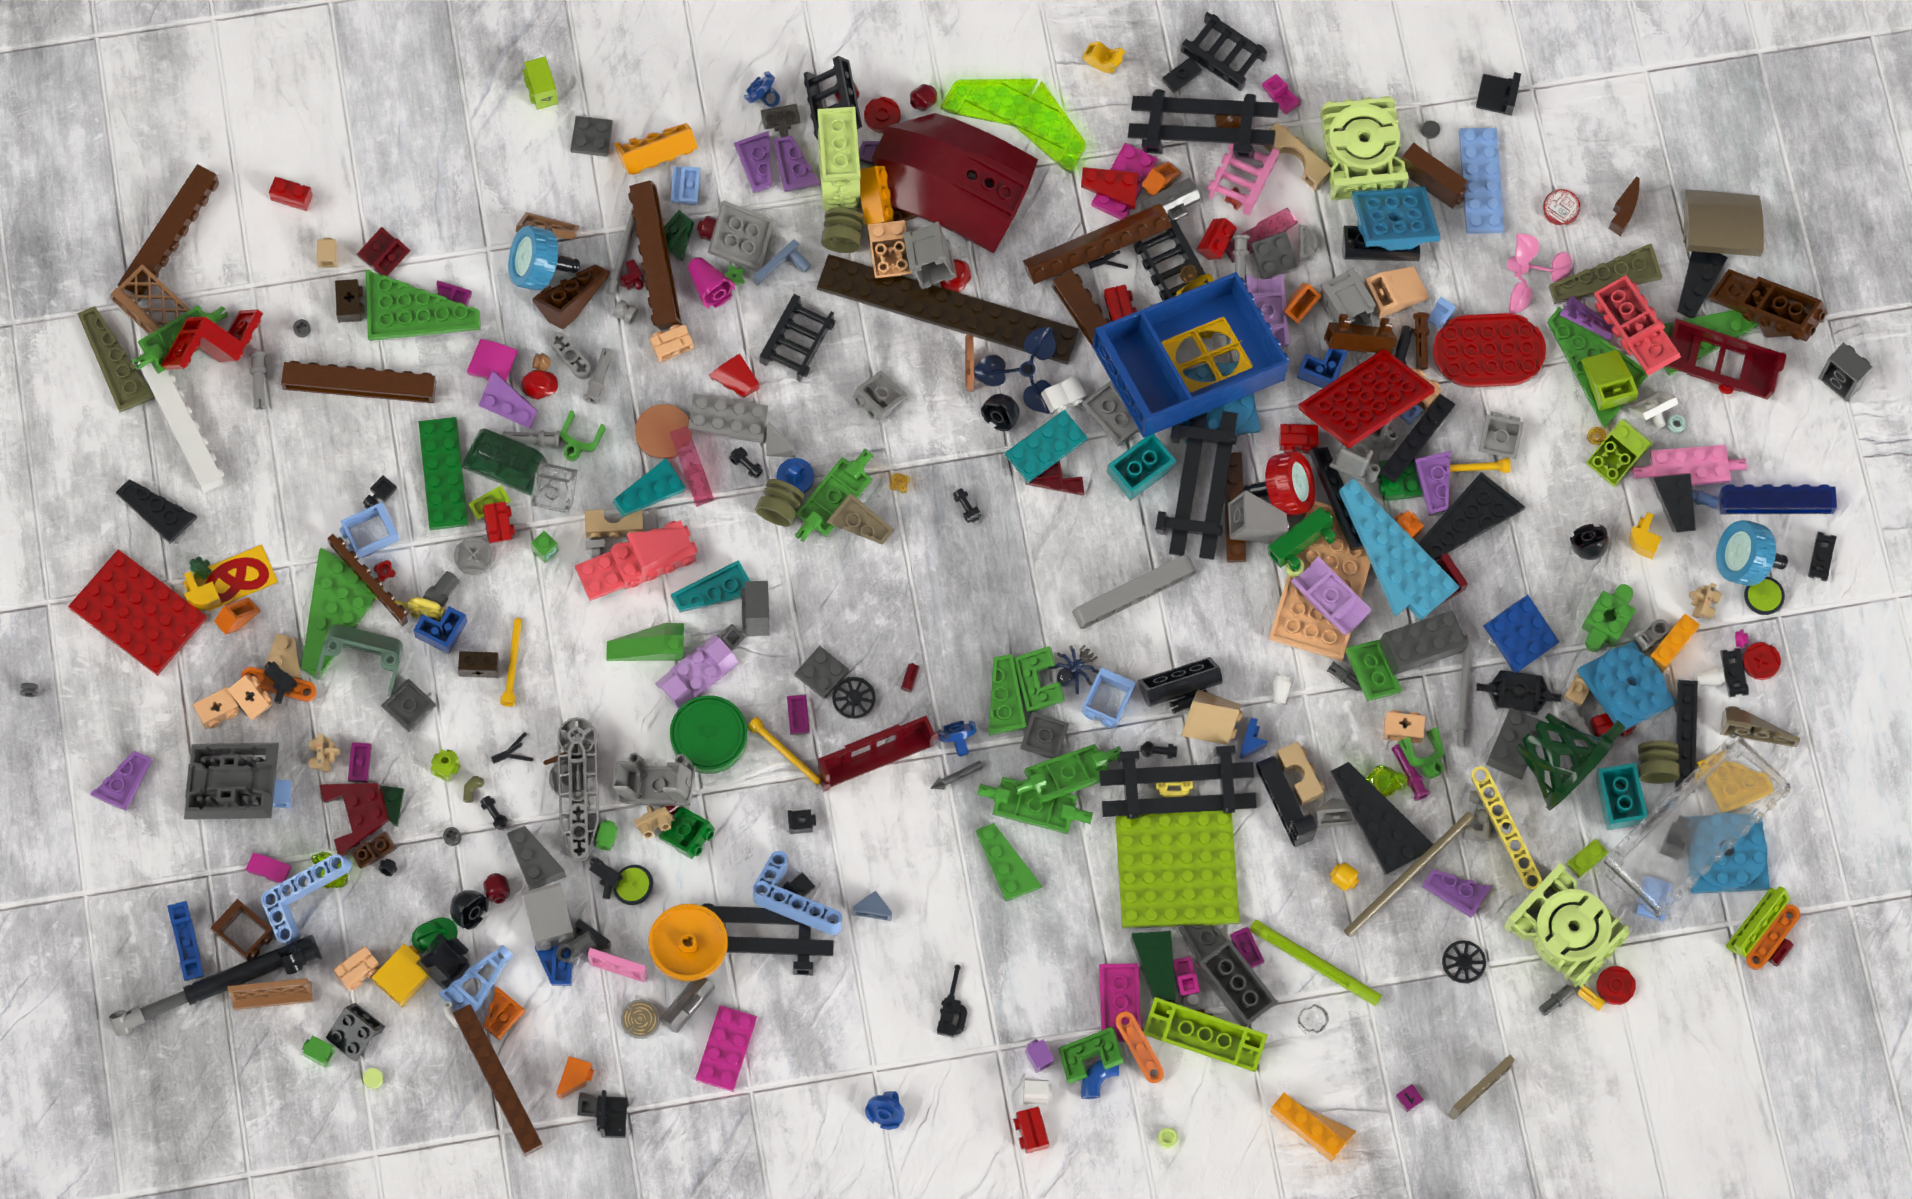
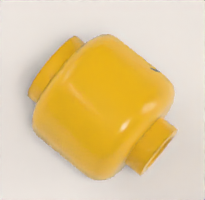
(1344, 876)

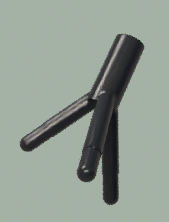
(1103, 260)
(507, 754)

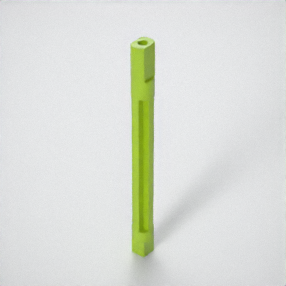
(1315, 962)

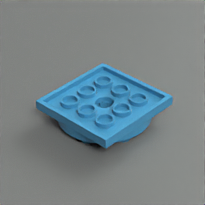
(1395, 217)
(1245, 407)
(1620, 700)
(1741, 871)

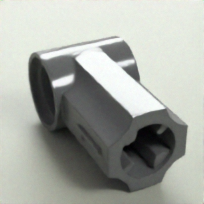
(442, 589)
(577, 946)

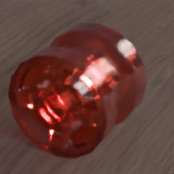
(1236, 204)

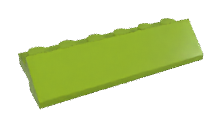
(1205, 1034)

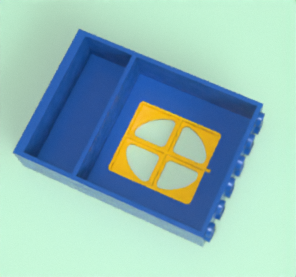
(1143, 347)

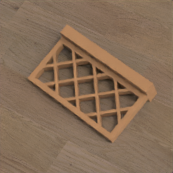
(139, 314)
(271, 993)

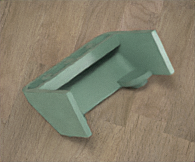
(342, 636)

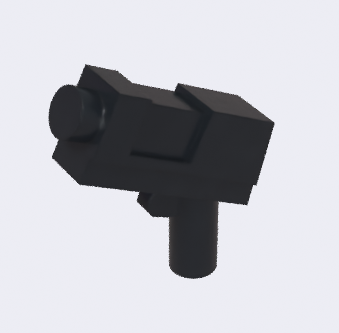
(283, 681)
(608, 875)

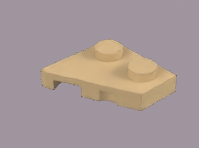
(285, 655)

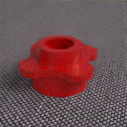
(386, 565)

